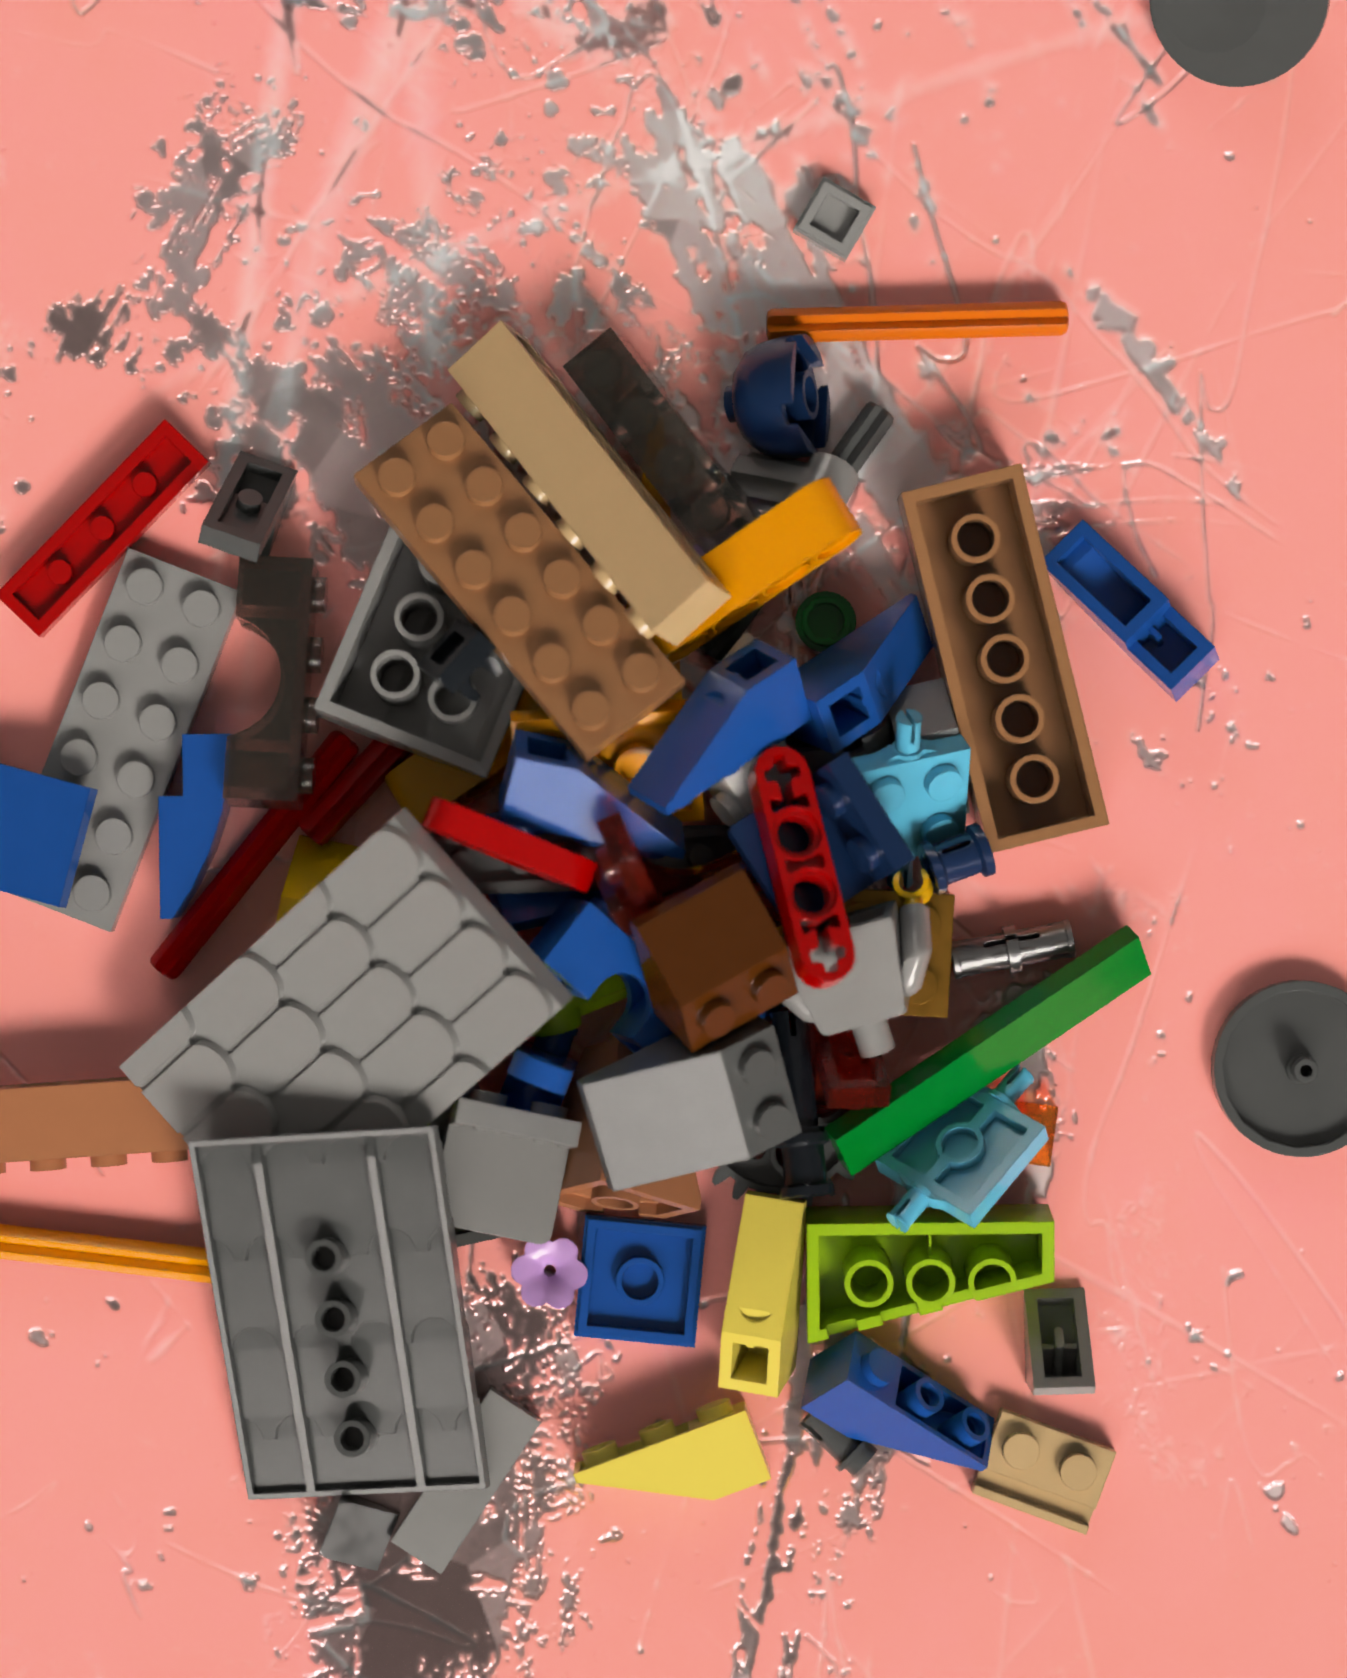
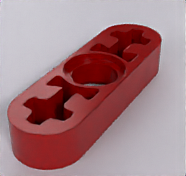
(509, 845)

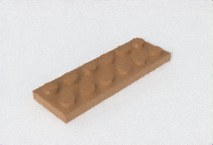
(519, 581)

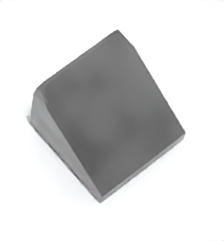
(358, 1532)

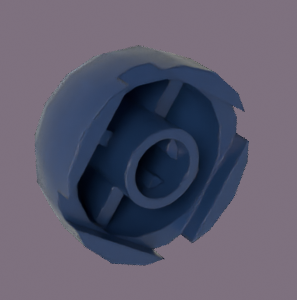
(778, 398)

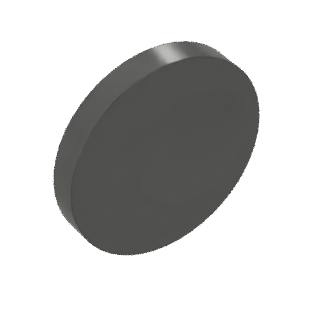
(1238, 39)
(1285, 1068)

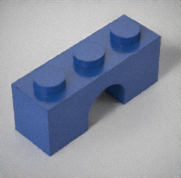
(586, 948)

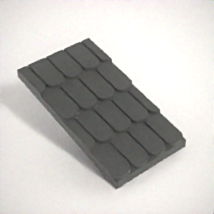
(341, 1312)

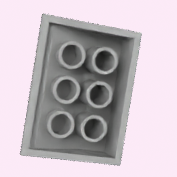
(388, 697)

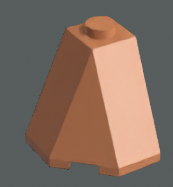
(584, 1180)

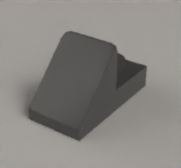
(249, 508)

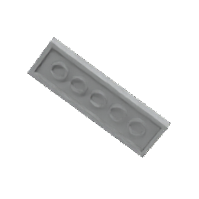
(129, 718)

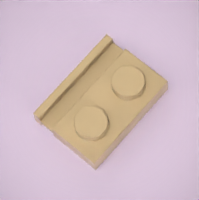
(1044, 1471)

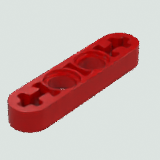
(791, 867)

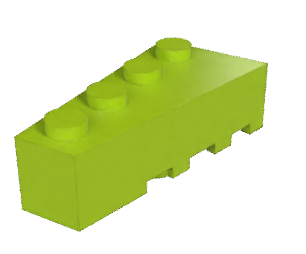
(873, 1273)

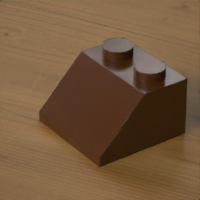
(712, 958)

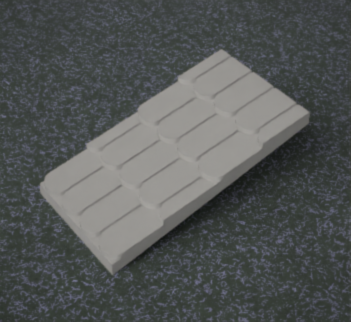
(354, 1006)

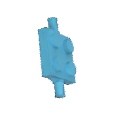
(920, 785)
(965, 1155)

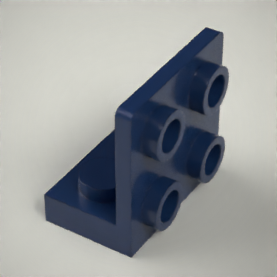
(857, 831)

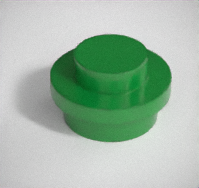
(824, 620)

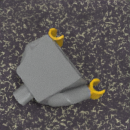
(888, 969)

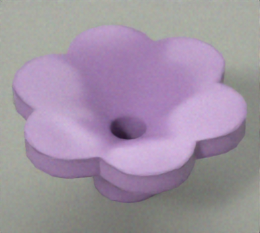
(541, 1287)

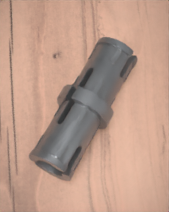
(1012, 949)

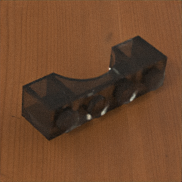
(660, 440)
(269, 760)

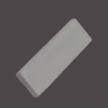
(444, 1518)

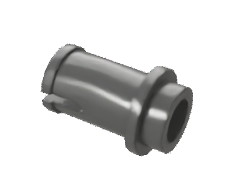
(848, 1452)

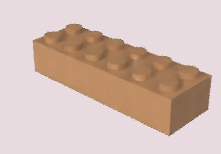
(1003, 657)

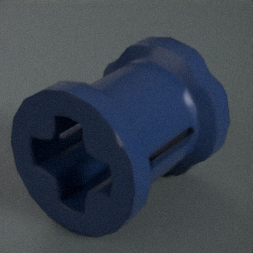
(957, 858)

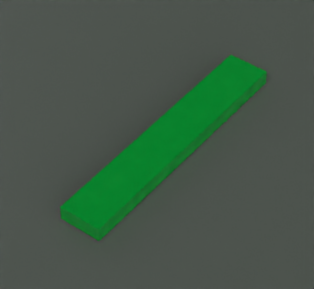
(991, 1049)

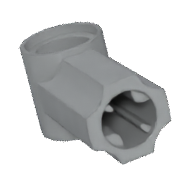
(773, 479)

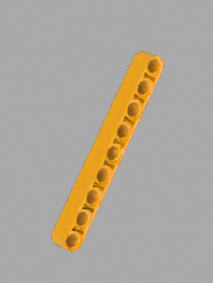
(752, 568)

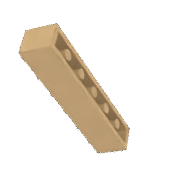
(588, 485)

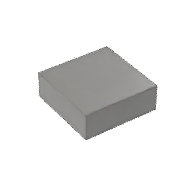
(834, 219)

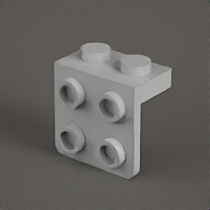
(506, 1165)

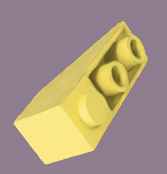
(764, 1296)
(692, 1460)

